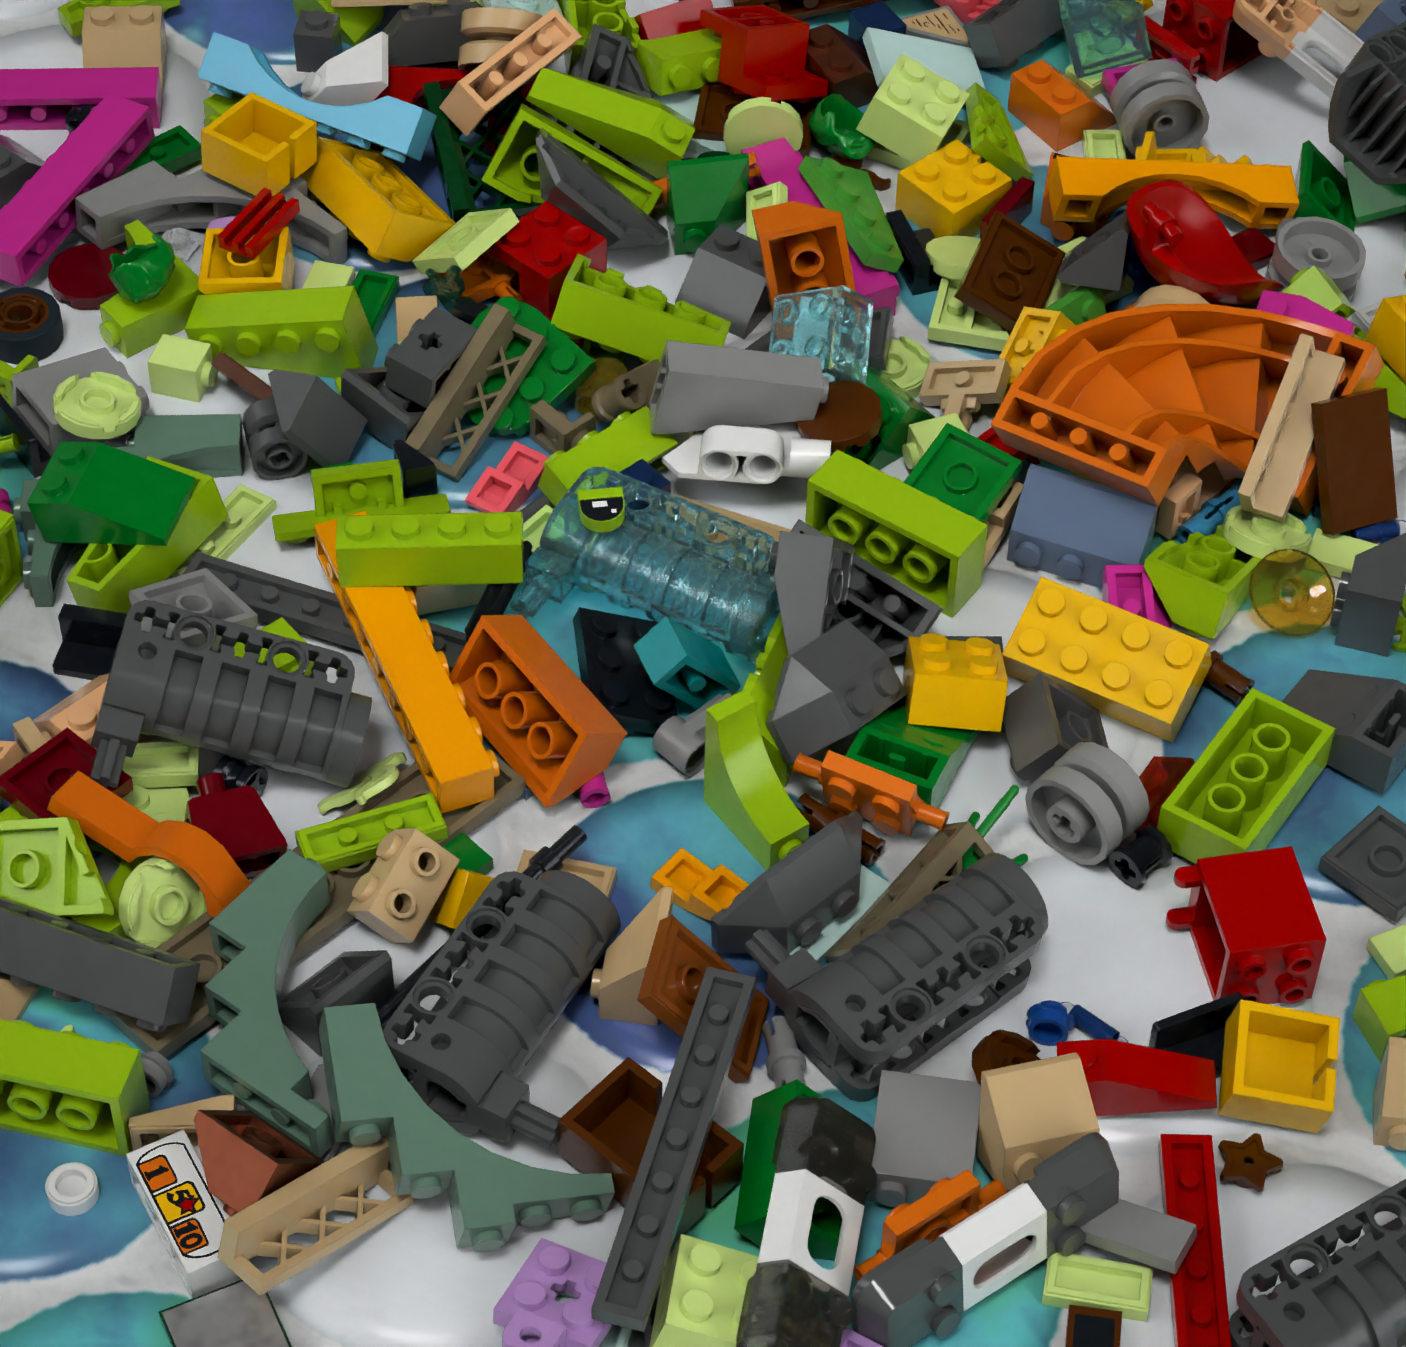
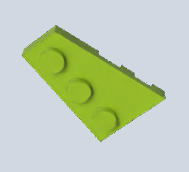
(993, 134)

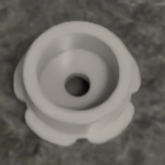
(157, 1072)

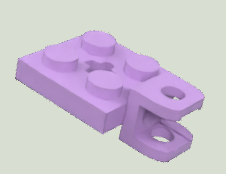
(530, 1305)

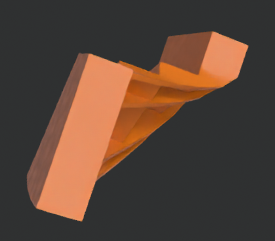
(1165, 387)

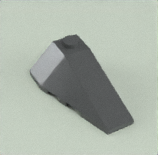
(810, 583)

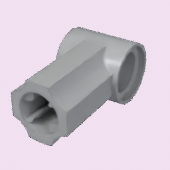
(684, 739)

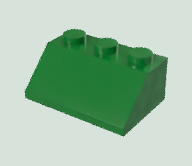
(759, 1176)

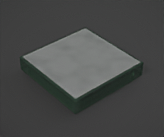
(225, 1319)

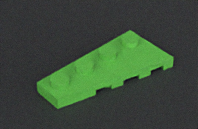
(864, 219)

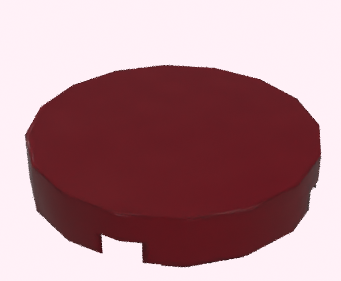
(82, 276)

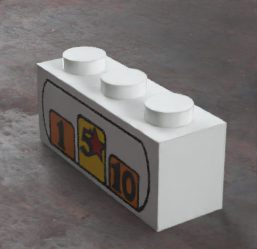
(184, 1213)

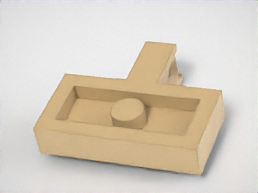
(964, 386)

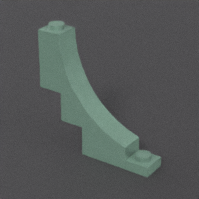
(252, 1050)

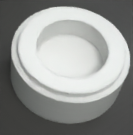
(72, 1189)

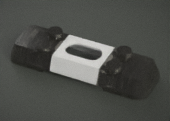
(791, 1297)

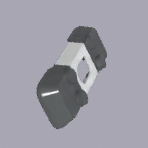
(938, 1280)

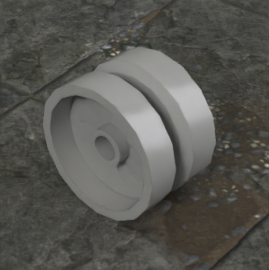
(1162, 100)
(1318, 243)
(1087, 803)

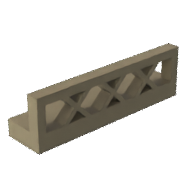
(465, 382)
(916, 881)

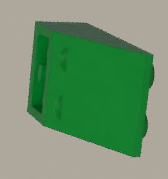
(913, 752)

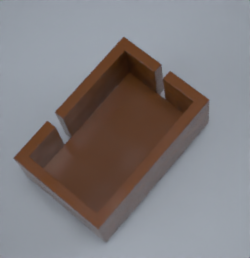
(611, 1131)

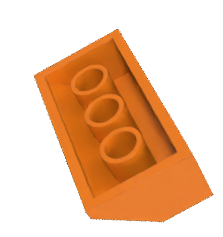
(534, 708)

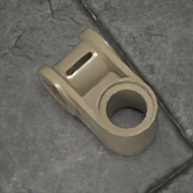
(626, 393)

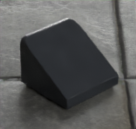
(417, 471)

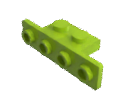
(354, 489)

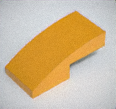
(697, 885)

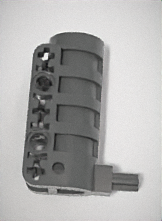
(228, 700)
(910, 976)
(501, 1001)
(1340, 1300)

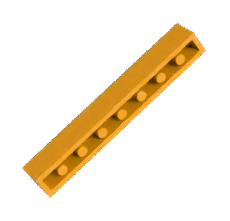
(415, 684)

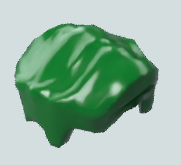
(835, 127)
(142, 270)

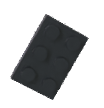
(615, 672)

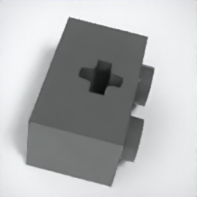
(427, 356)

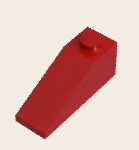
(1142, 1078)

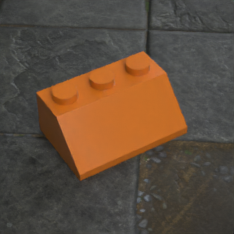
(802, 248)

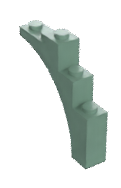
(196, 442)
(427, 1155)

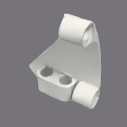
(749, 453)

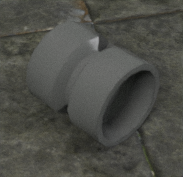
(270, 450)

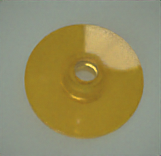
(1305, 582)

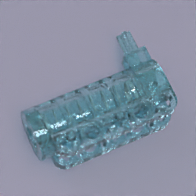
(659, 565)

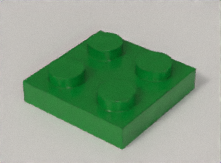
(965, 472)

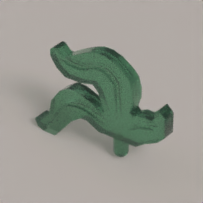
(447, 288)

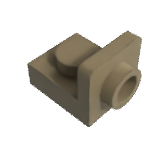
(554, 430)

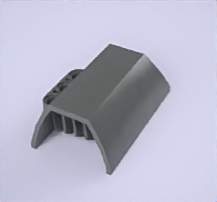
(1370, 108)

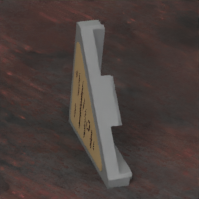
(938, 25)

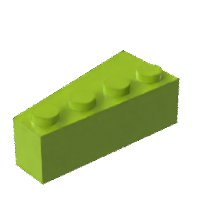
(629, 317)

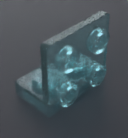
(827, 326)

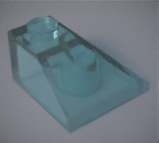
(1104, 34)

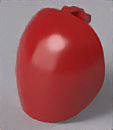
(1190, 247)

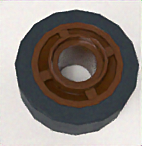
(28, 324)

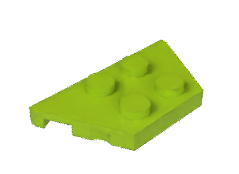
(51, 868)

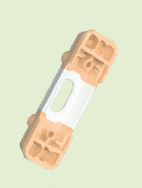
(1290, 27)

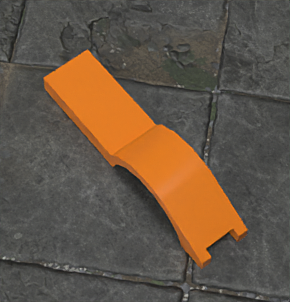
(136, 834)

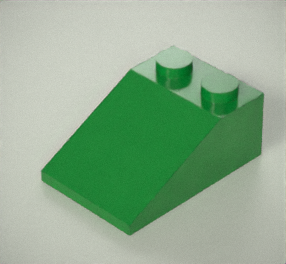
(108, 497)

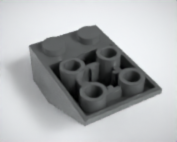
(1367, 721)

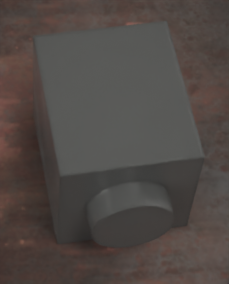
(316, 39)

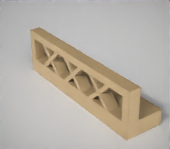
(1288, 431)
(297, 1206)

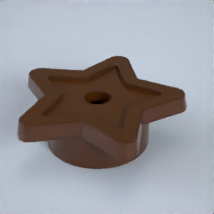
(1248, 1175)

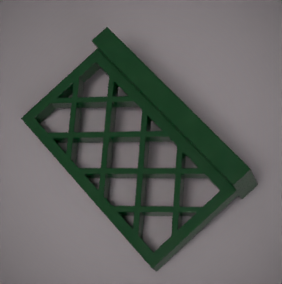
(453, 165)

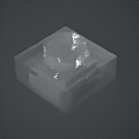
(185, 243)

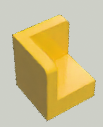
(459, 897)

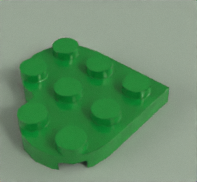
(552, 376)

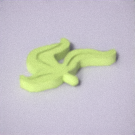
(367, 784)

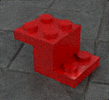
(764, 53)
(544, 251)

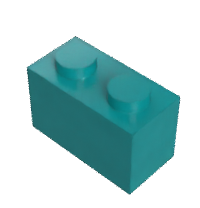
(685, 663)

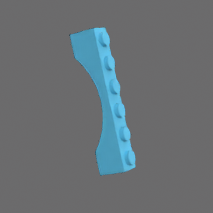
(386, 122)

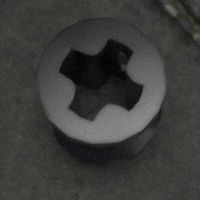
(1140, 856)

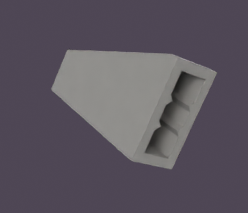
(732, 387)

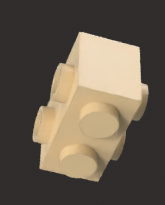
(402, 884)

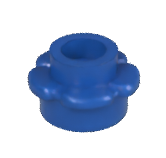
(1049, 1023)

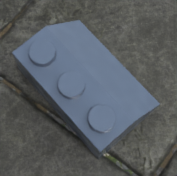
(1078, 526)

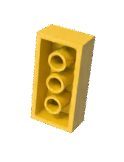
(1109, 658)

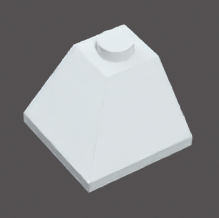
(352, 76)

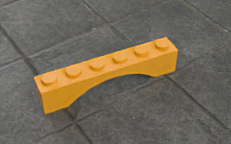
(1249, 193)

